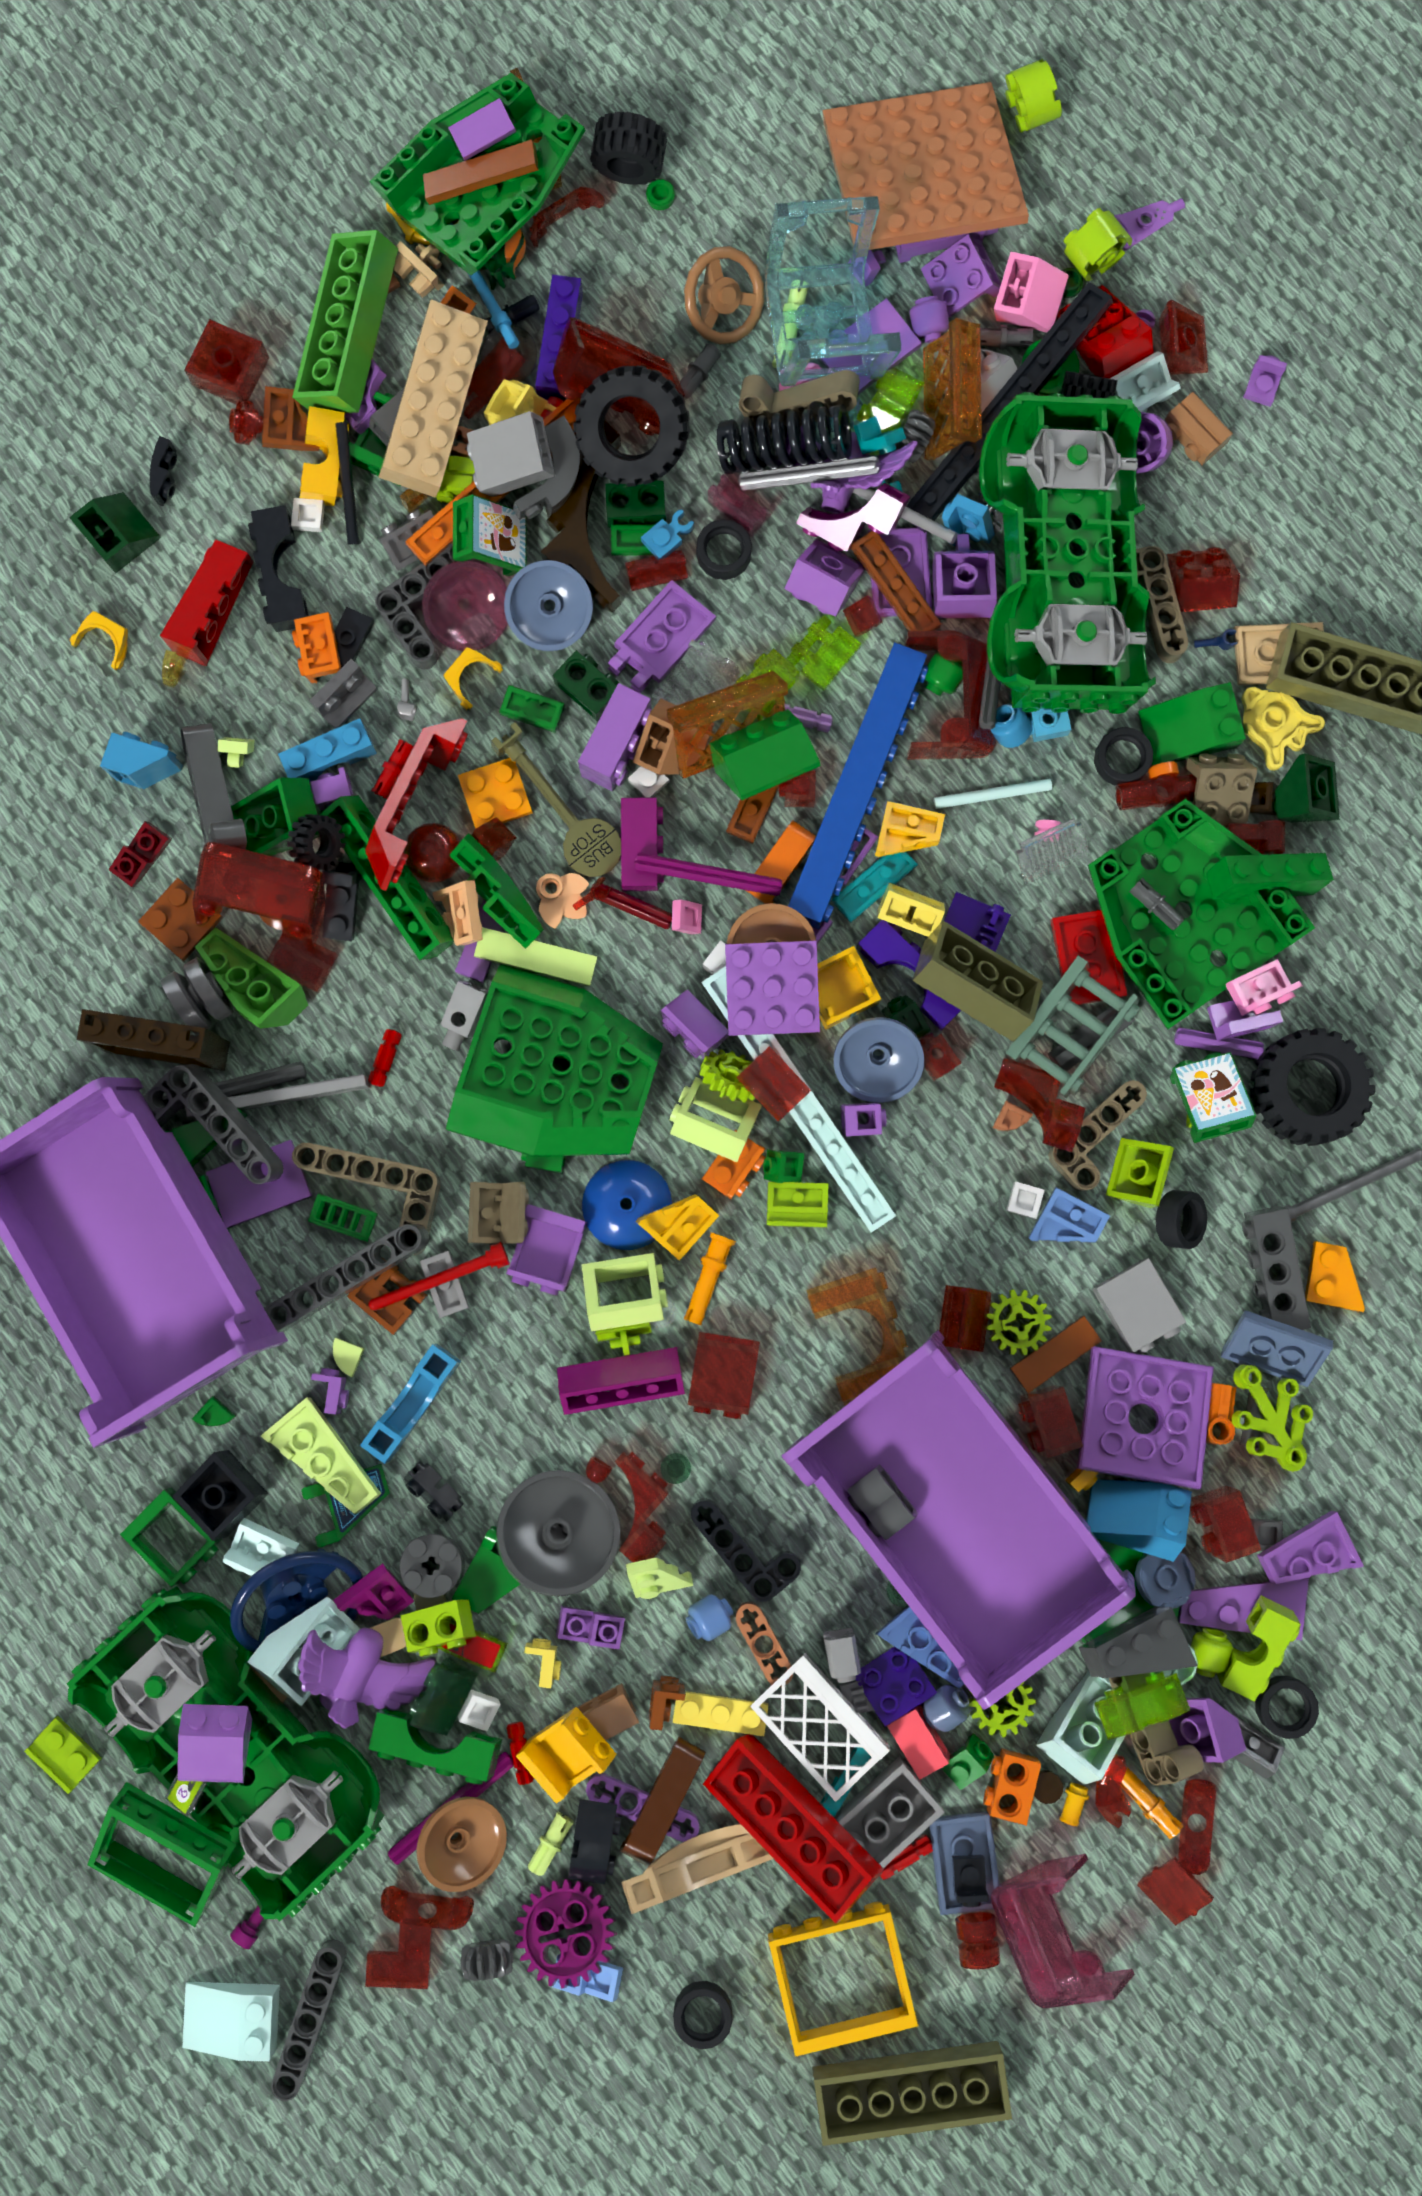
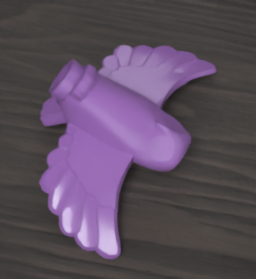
(838, 491)
(358, 1676)

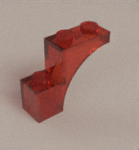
(1038, 1090)
(649, 1491)

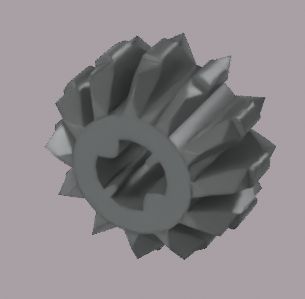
(918, 428)
(486, 1960)

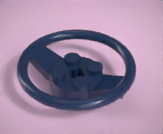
(289, 1589)

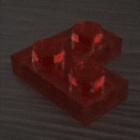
(406, 1967)

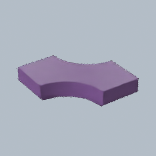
(361, 419)

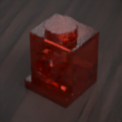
(938, 1067)

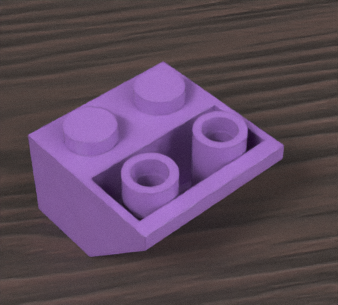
(694, 1024)

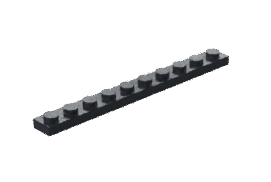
(1029, 377)

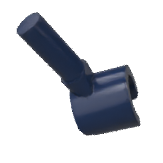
(1217, 641)

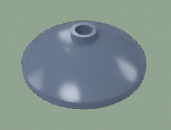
(526, 605)
(883, 1076)

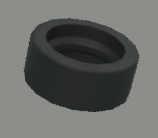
(715, 528)
(1126, 734)
(1169, 1217)
(1309, 1716)
(686, 2034)

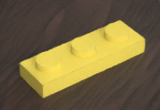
(719, 1713)

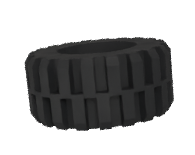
(591, 434)
(1350, 1079)

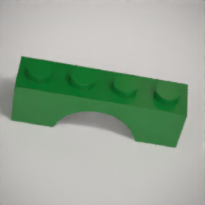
(1243, 874)
(472, 1758)

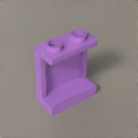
(547, 1250)

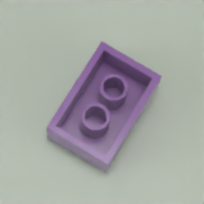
(615, 738)

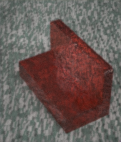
(964, 1317)

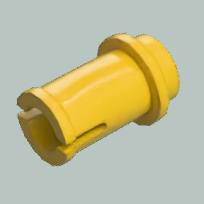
(1074, 1804)

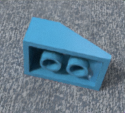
(1140, 1516)

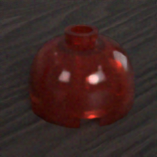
(430, 852)

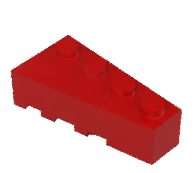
(207, 603)

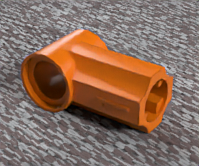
(1221, 1412)

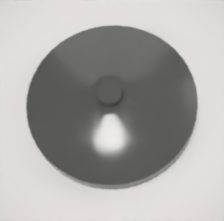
(558, 1533)

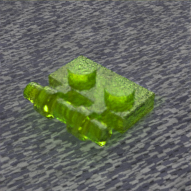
(830, 657)

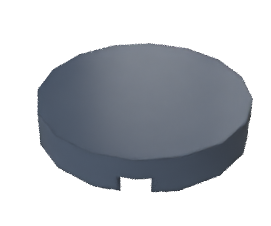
(1164, 1581)

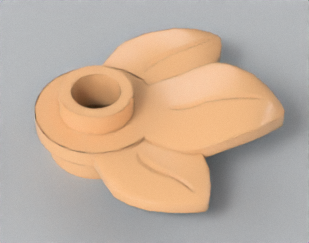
(560, 903)

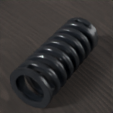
(730, 430)

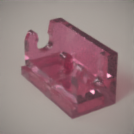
(738, 505)

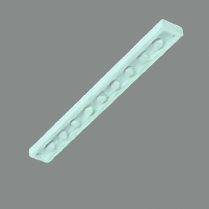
(817, 1126)

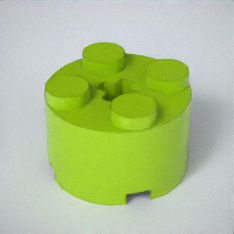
(1033, 94)
(1096, 244)

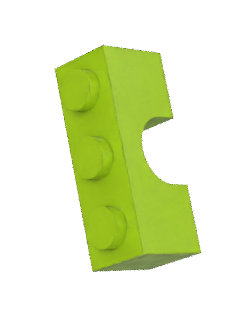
(1251, 1670)

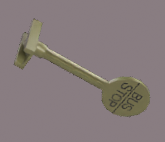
(590, 844)

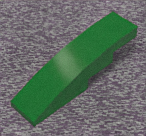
(501, 895)

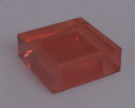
(862, 616)

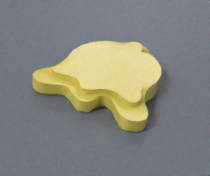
(1277, 722)

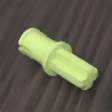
(550, 1844)

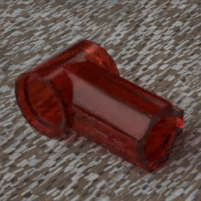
(1263, 837)

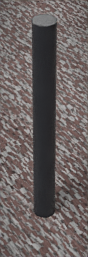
(347, 483)

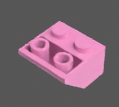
(1030, 293)

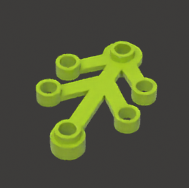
(1274, 1420)

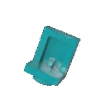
(872, 439)

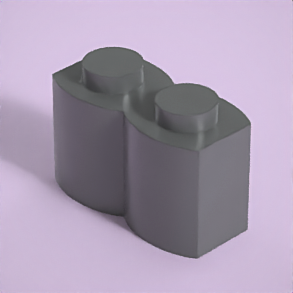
(881, 1502)

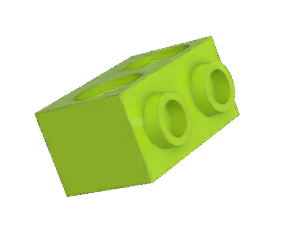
(437, 1622)

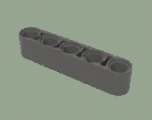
(308, 2034)

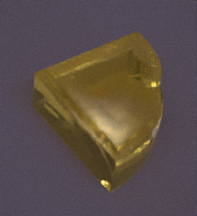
(171, 668)

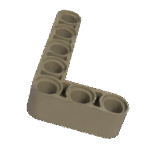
(379, 1178)

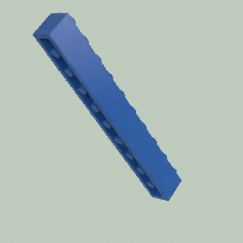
(857, 784)

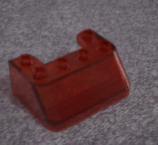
(590, 352)

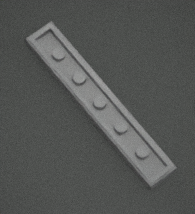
(296, 1093)

